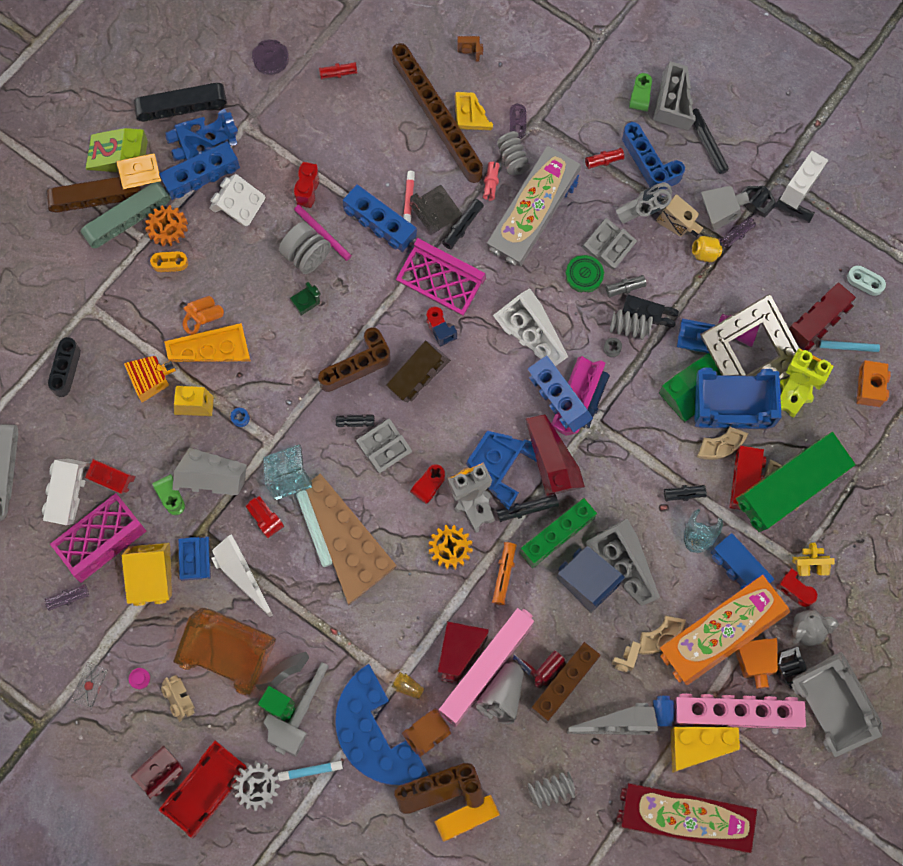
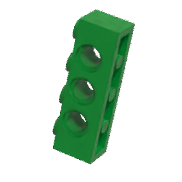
(558, 533)

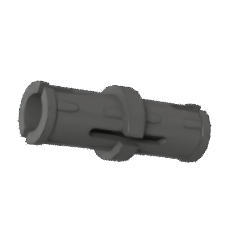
(625, 286)

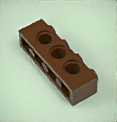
(565, 682)

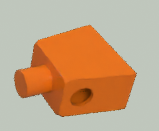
(758, 660)

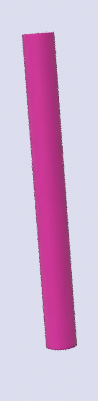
(321, 231)

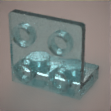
(285, 473)

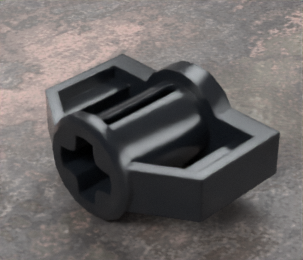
(759, 199)
(791, 667)

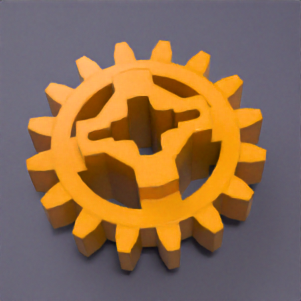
(458, 546)

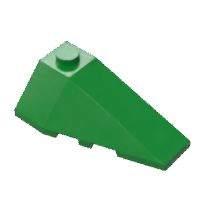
(681, 389)

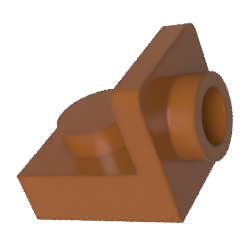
(470, 44)

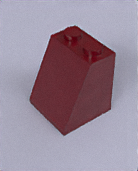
(459, 650)

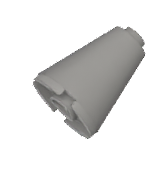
(502, 694)

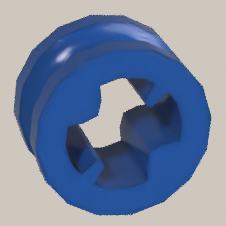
(244, 422)

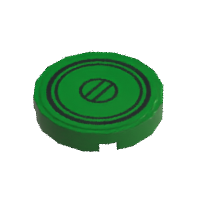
(584, 273)

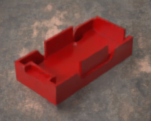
(203, 790)

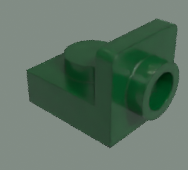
(306, 298)

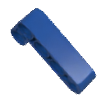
(635, 138)

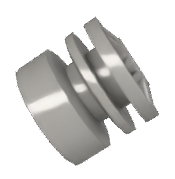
(304, 247)

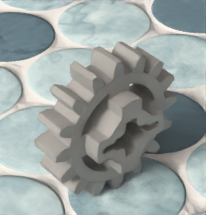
(249, 792)

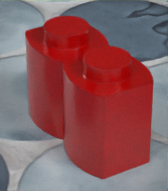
(306, 184)

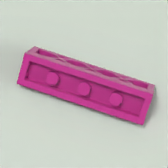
(583, 382)

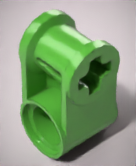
(641, 93)
(164, 490)

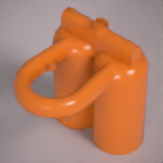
(202, 312)

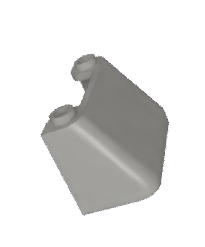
(839, 704)

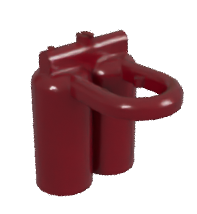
(548, 670)

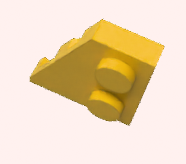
(470, 113)

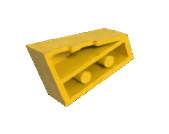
(700, 744)

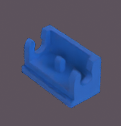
(690, 337)

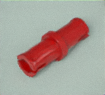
(338, 70)
(604, 158)

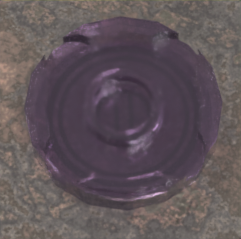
(270, 57)

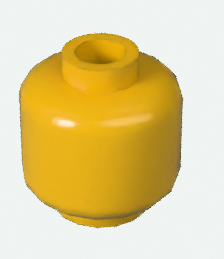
(706, 249)

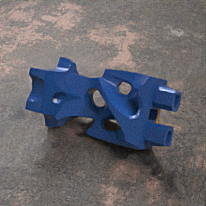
(188, 140)

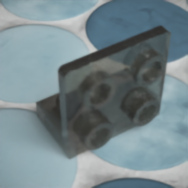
(435, 209)

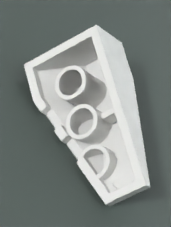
(529, 323)
(233, 564)

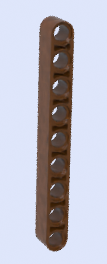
(438, 120)

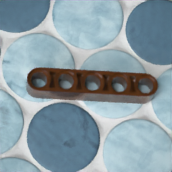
(88, 195)

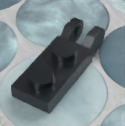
(650, 309)

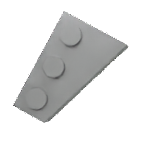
(674, 98)

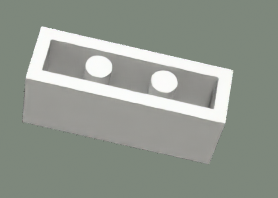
(804, 179)

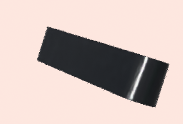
(180, 102)

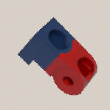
(439, 327)

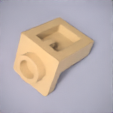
(630, 654)

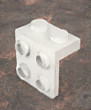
(237, 199)

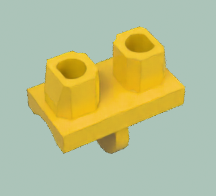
(822, 563)

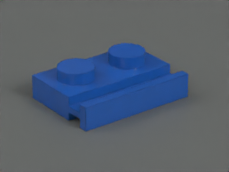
(194, 558)

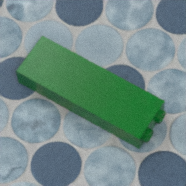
(795, 482)

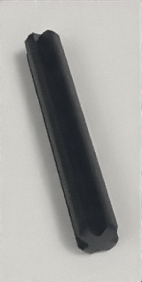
(709, 143)

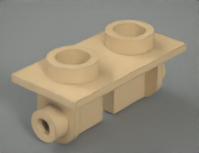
(172, 691)

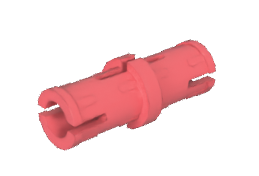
(491, 181)

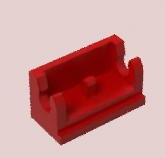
(109, 476)

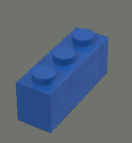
(738, 562)

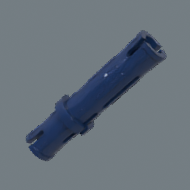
(592, 408)

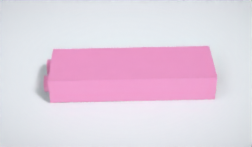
(486, 667)

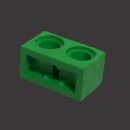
(277, 704)

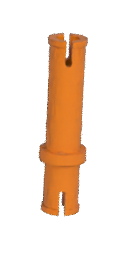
(508, 551)

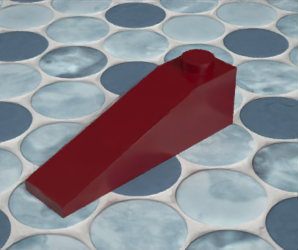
(555, 462)

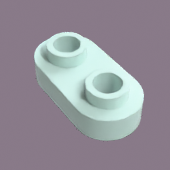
(866, 279)

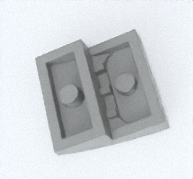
(609, 244)
(383, 446)

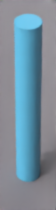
(849, 346)

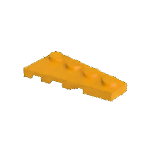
(216, 345)

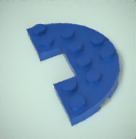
(363, 739)

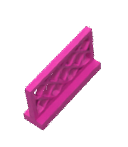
(449, 262)
(105, 551)

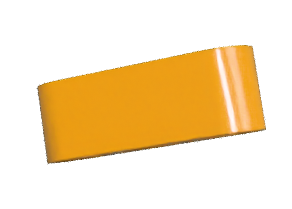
(466, 819)

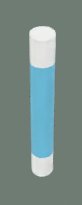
(302, 772)

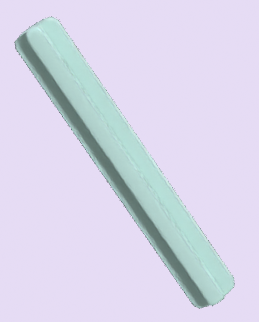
(314, 528)

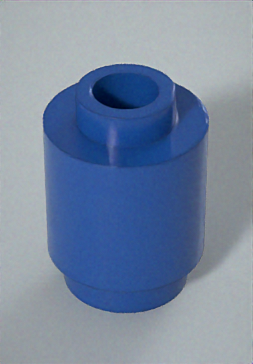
(664, 711)

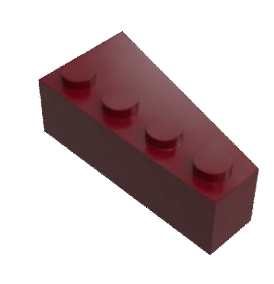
(822, 315)

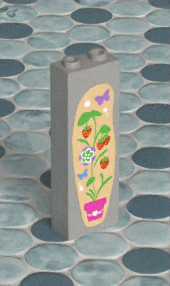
(533, 206)

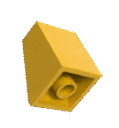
(147, 573)

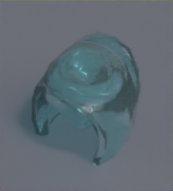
(698, 536)

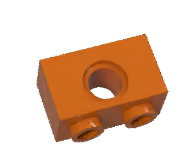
(866, 392)

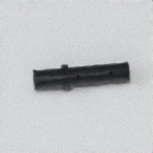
(458, 230)
(551, 501)

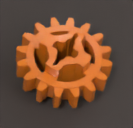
(169, 229)

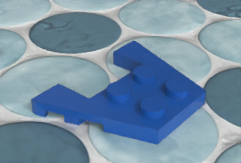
(498, 455)

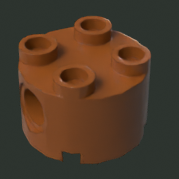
(426, 731)

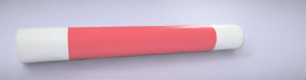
(409, 192)

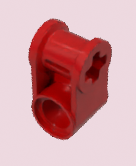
(427, 486)

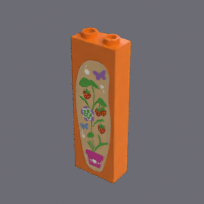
(724, 630)

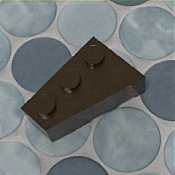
(418, 371)

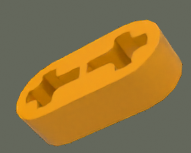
(169, 261)

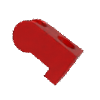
(796, 590)

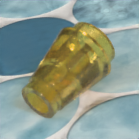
(406, 685)

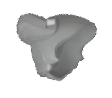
(812, 627)

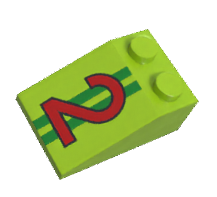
(115, 145)

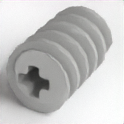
(512, 153)
(631, 324)
(552, 790)

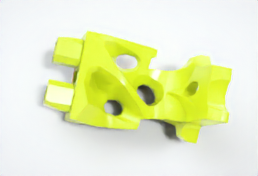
(804, 373)

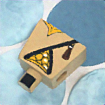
(679, 217)

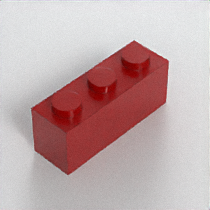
(746, 472)

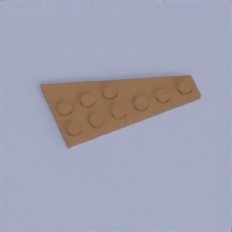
(353, 550)

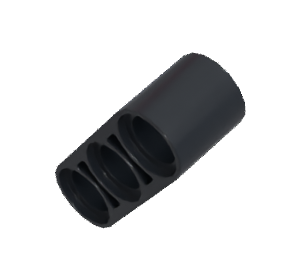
(61, 358)

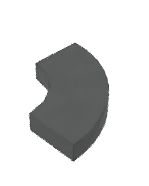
(282, 671)

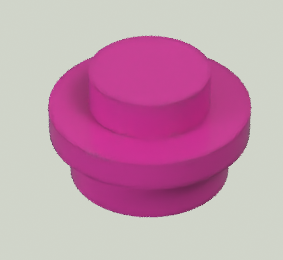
(139, 678)

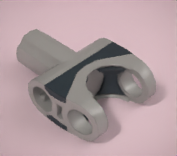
(652, 197)

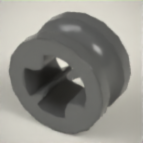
(617, 342)

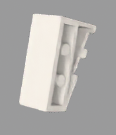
(64, 491)

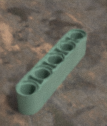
(125, 215)

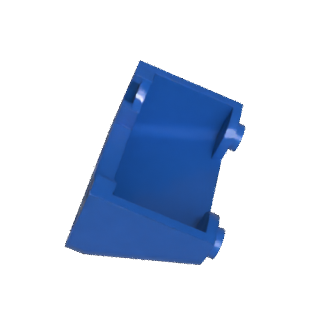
(737, 400)

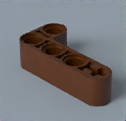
(352, 363)
(441, 787)

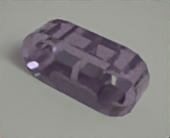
(521, 121)

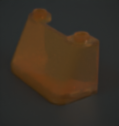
(225, 648)

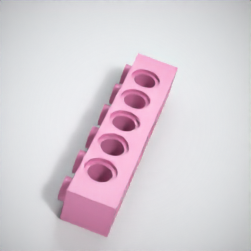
(794, 710)

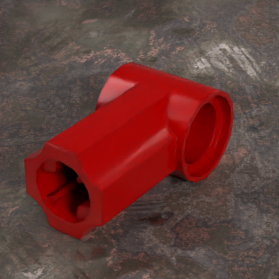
(267, 521)

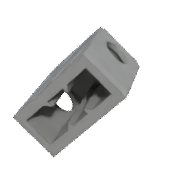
(723, 205)

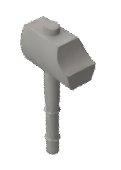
(287, 736)

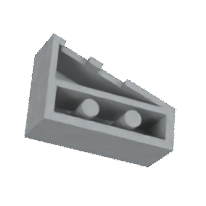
(209, 472)

